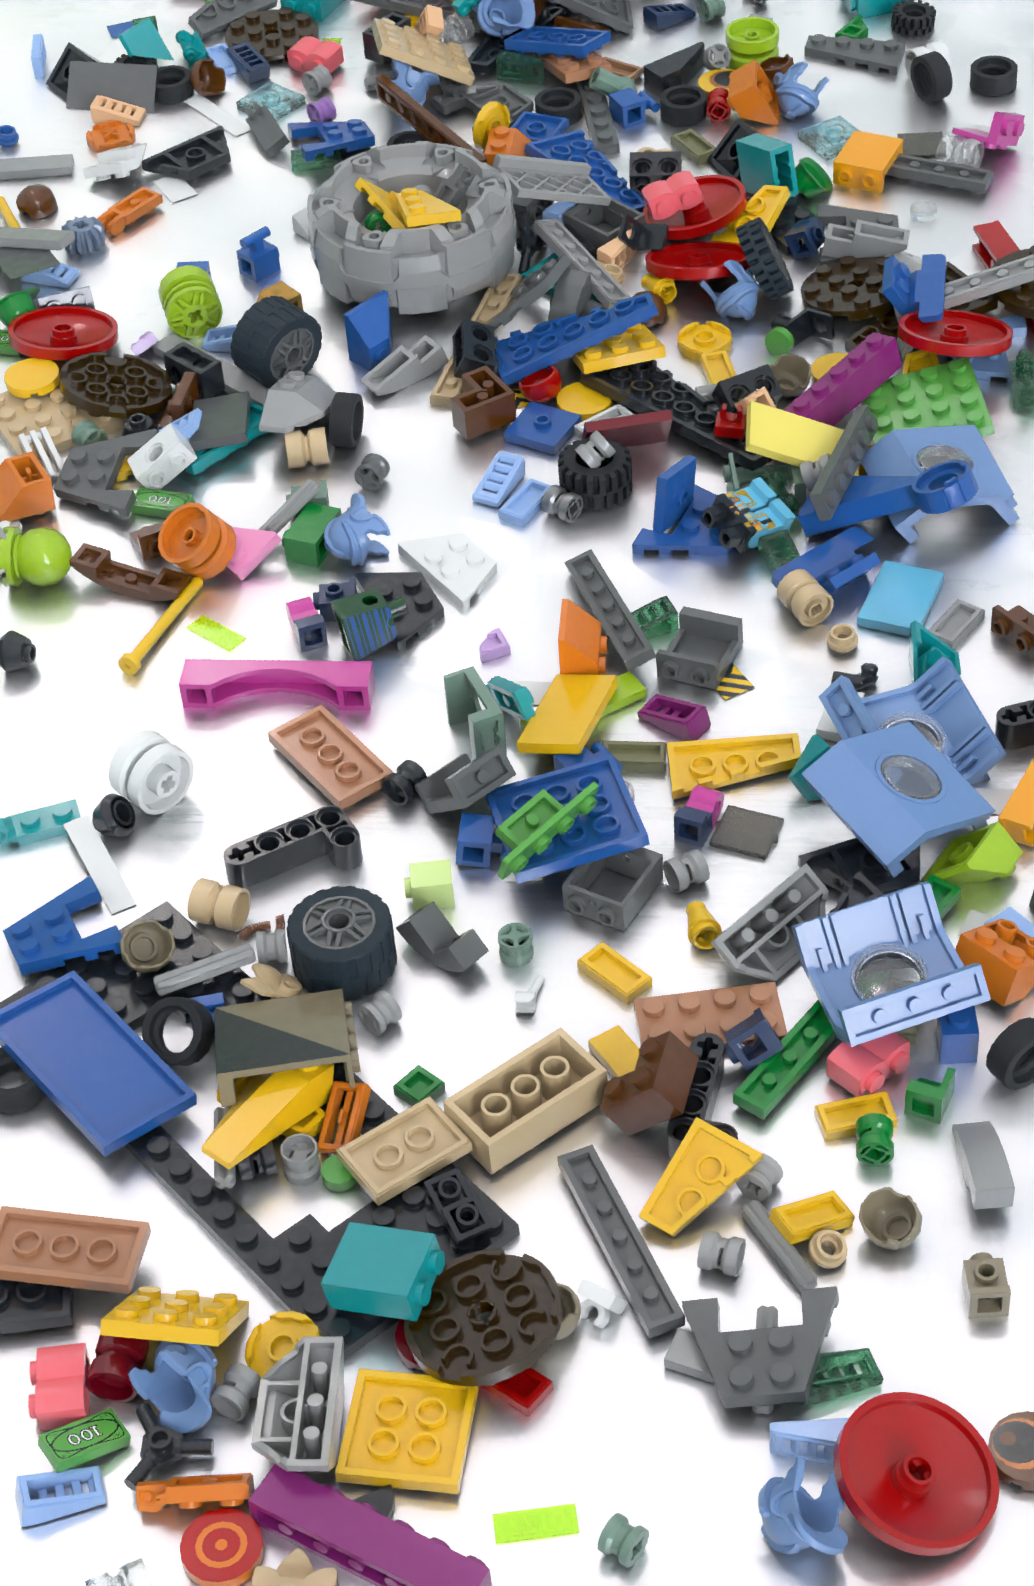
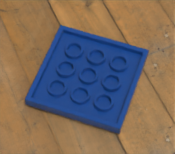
(604, 832)

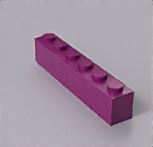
(849, 381)
(358, 1535)

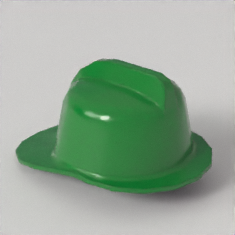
(812, 178)
(17, 304)

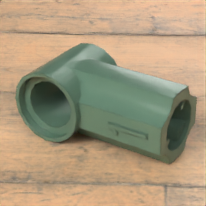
(608, 82)

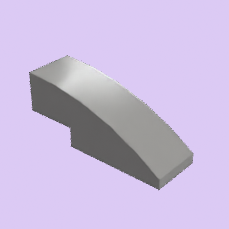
(864, 240)
(405, 367)
(984, 1165)

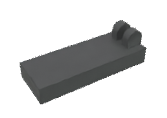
(266, 129)

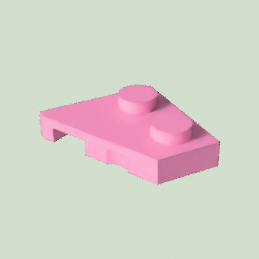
(250, 550)

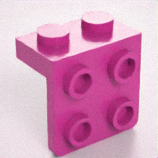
(1004, 131)

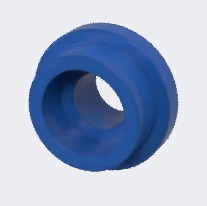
(8, 136)

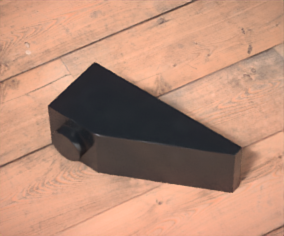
(673, 69)

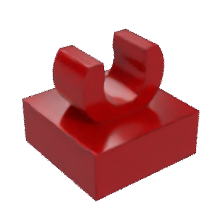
(730, 424)

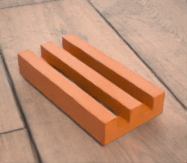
(349, 1118)

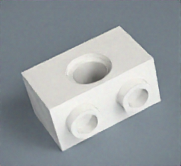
(162, 458)

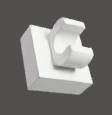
(602, 1300)

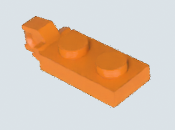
(194, 1490)

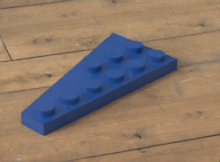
(574, 147)
(564, 337)

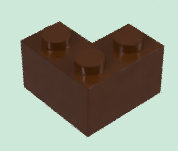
(483, 404)
(654, 1089)

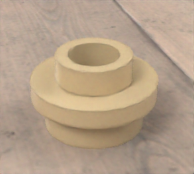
(842, 638)
(834, 1241)

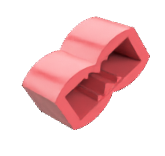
(312, 52)
(676, 193)
(867, 1065)
(59, 1385)

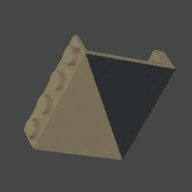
(283, 1037)

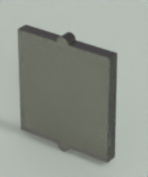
(921, 144)
(746, 832)

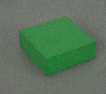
(419, 1085)

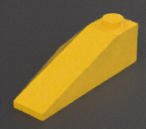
(266, 1110)

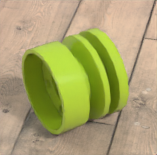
(190, 301)

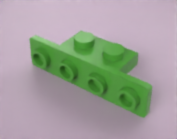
(536, 823)

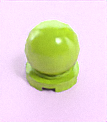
(37, 556)

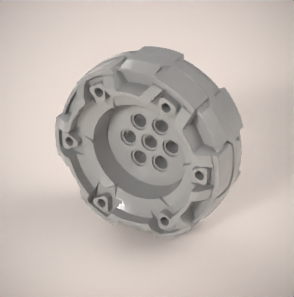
(420, 265)

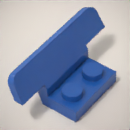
(919, 290)
(834, 561)

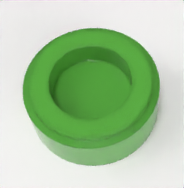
(779, 341)
(336, 1176)

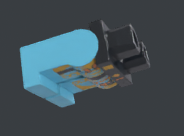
(747, 515)

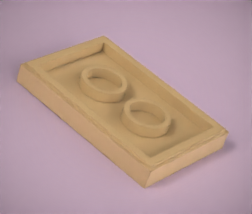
(404, 1150)

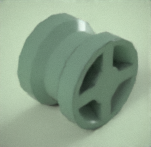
(711, 8)
(87, 433)
(515, 944)
(623, 1540)

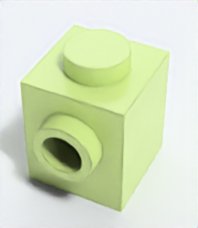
(429, 883)

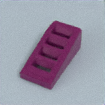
(678, 717)

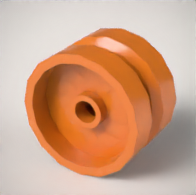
(197, 541)

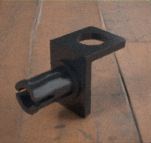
(643, 236)
(805, 325)

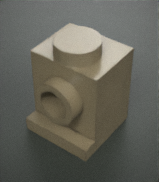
(982, 1279)

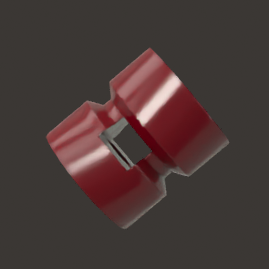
(113, 1362)

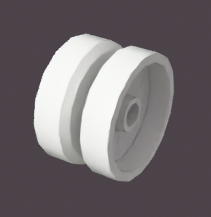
(151, 772)

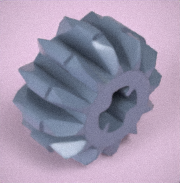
(88, 235)

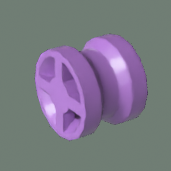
(321, 110)

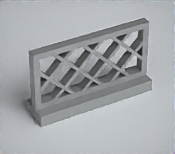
(551, 179)

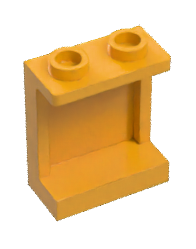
(866, 161)

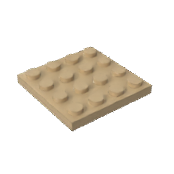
(422, 51)
(49, 411)

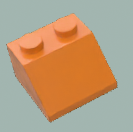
(753, 95)
(505, 141)
(580, 642)

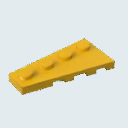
(728, 760)

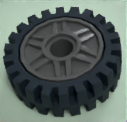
(764, 259)

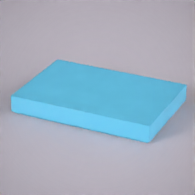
(900, 597)

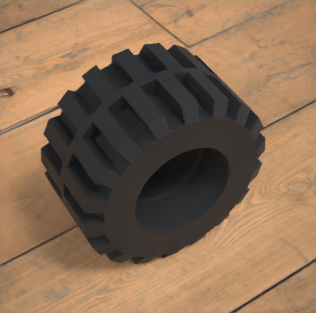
(597, 486)

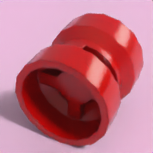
(717, 105)

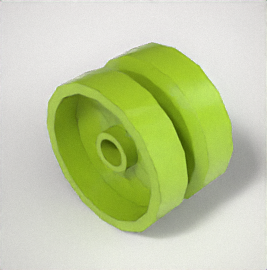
(751, 40)

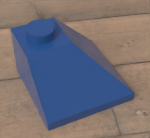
(369, 331)

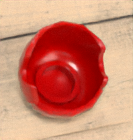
(541, 385)

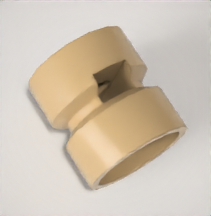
(306, 448)
(805, 597)
(219, 904)

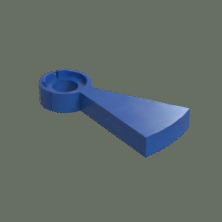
(869, 497)

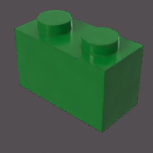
(305, 537)

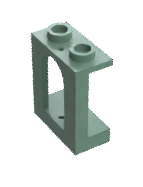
(740, 476)
(463, 705)

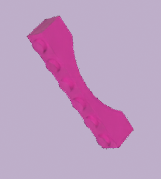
(216, 682)

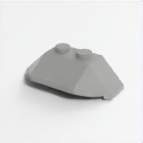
(295, 403)
(763, 937)
(302, 1406)

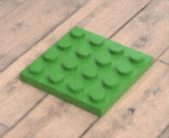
(930, 398)

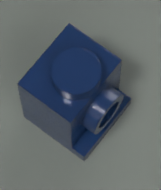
(813, 236)
(331, 592)
(752, 1053)

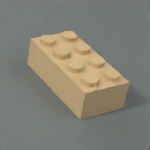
(527, 1099)

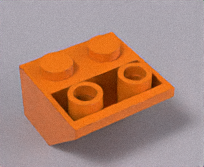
(24, 488)
(1004, 956)

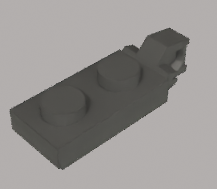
(455, 187)

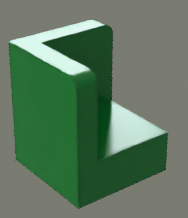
(929, 1098)

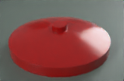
(722, 203)
(695, 260)
(62, 332)
(956, 334)
(916, 1473)

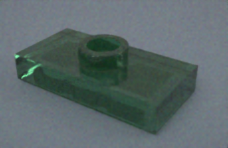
(299, 164)

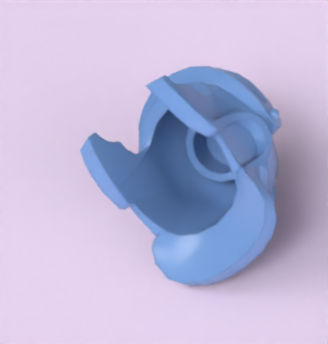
(505, 16)
(412, 81)
(796, 98)
(738, 299)
(348, 537)
(179, 1385)
(797, 1520)

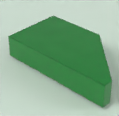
(854, 29)

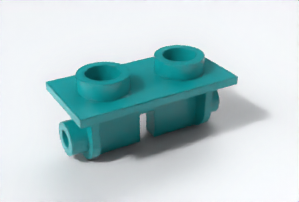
(192, 46)

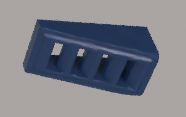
(666, 15)
(251, 74)

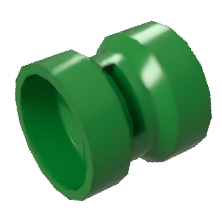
(874, 1139)

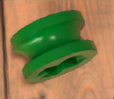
(375, 217)

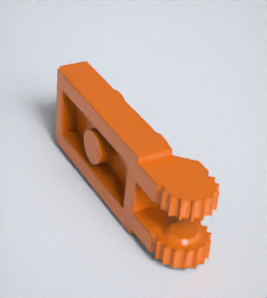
(129, 210)

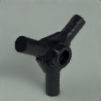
(526, 242)
(162, 1447)

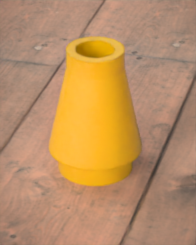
(662, 286)
(701, 925)

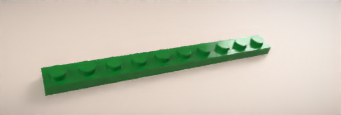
(809, 1039)

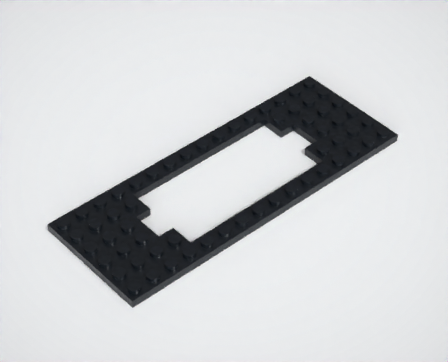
(298, 1258)

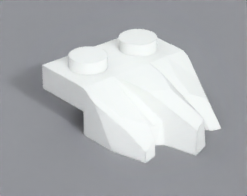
(117, 162)

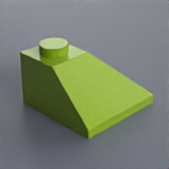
(977, 856)

